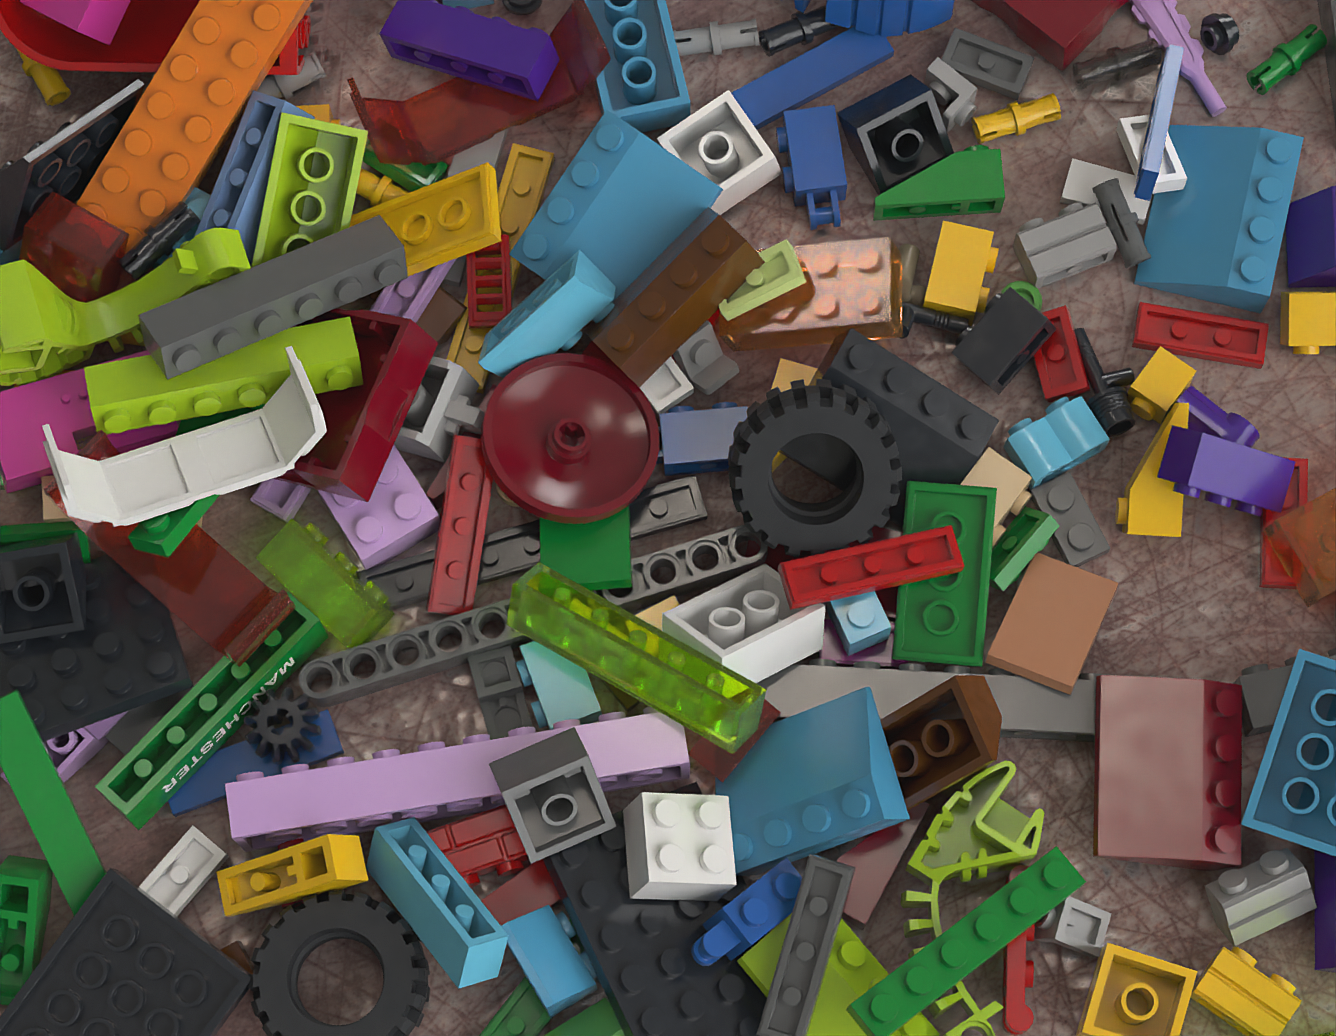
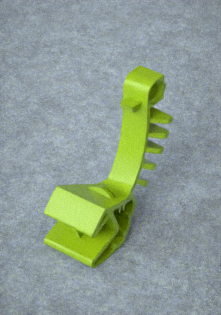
(51, 332)
(967, 838)

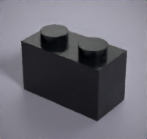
(1003, 339)

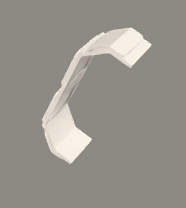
(195, 463)

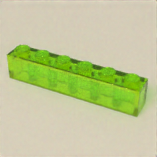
(636, 657)

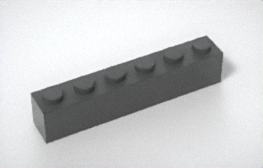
(273, 296)

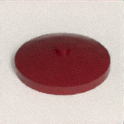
(569, 438)

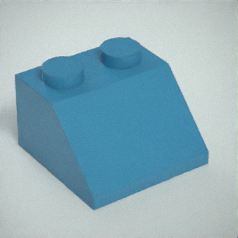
(549, 959)

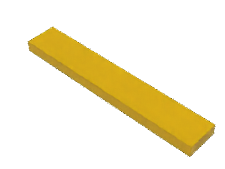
(518, 203)

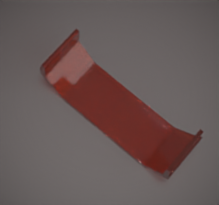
(468, 113)
(196, 582)

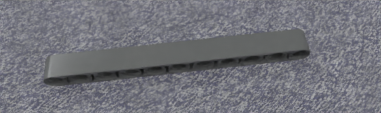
(470, 623)

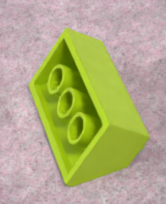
(308, 185)
(847, 977)

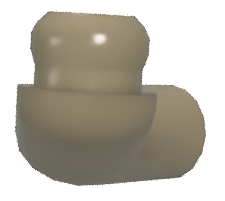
(911, 293)

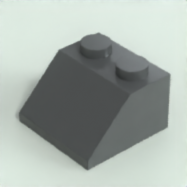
(552, 794)

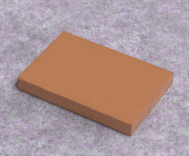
(1052, 623)

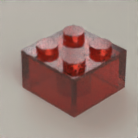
(74, 249)

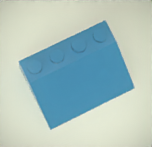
(616, 204)
(1228, 222)
(1298, 770)
(812, 785)

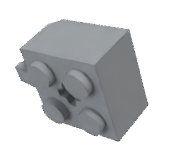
(440, 411)

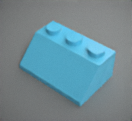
(549, 316)

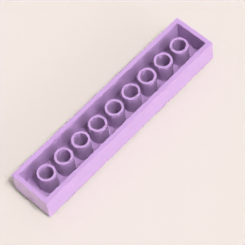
(438, 780)

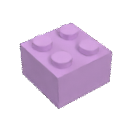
(391, 520)

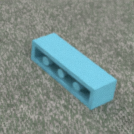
(436, 902)

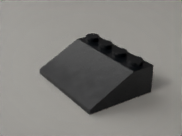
(61, 163)
(933, 426)

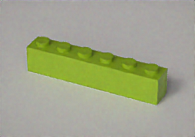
(138, 395)

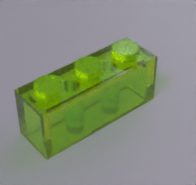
(326, 583)

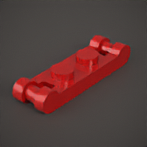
(1017, 976)

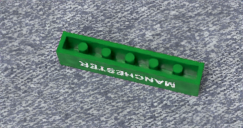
(207, 719)

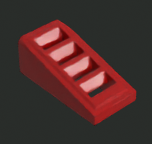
(489, 319)

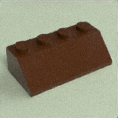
(674, 296)
(943, 736)

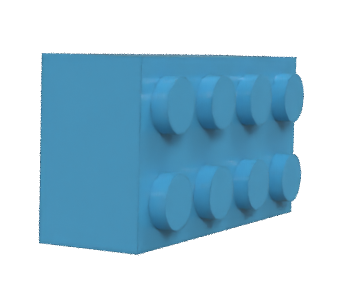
(645, 72)

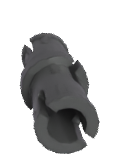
(1111, 197)

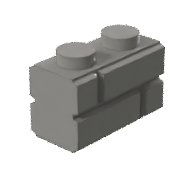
(1064, 244)
(1260, 896)

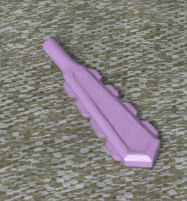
(1173, 28)

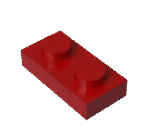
(1060, 359)

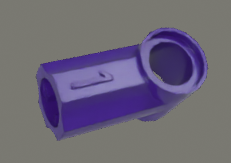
(1212, 420)

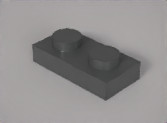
(988, 63)
(1079, 534)

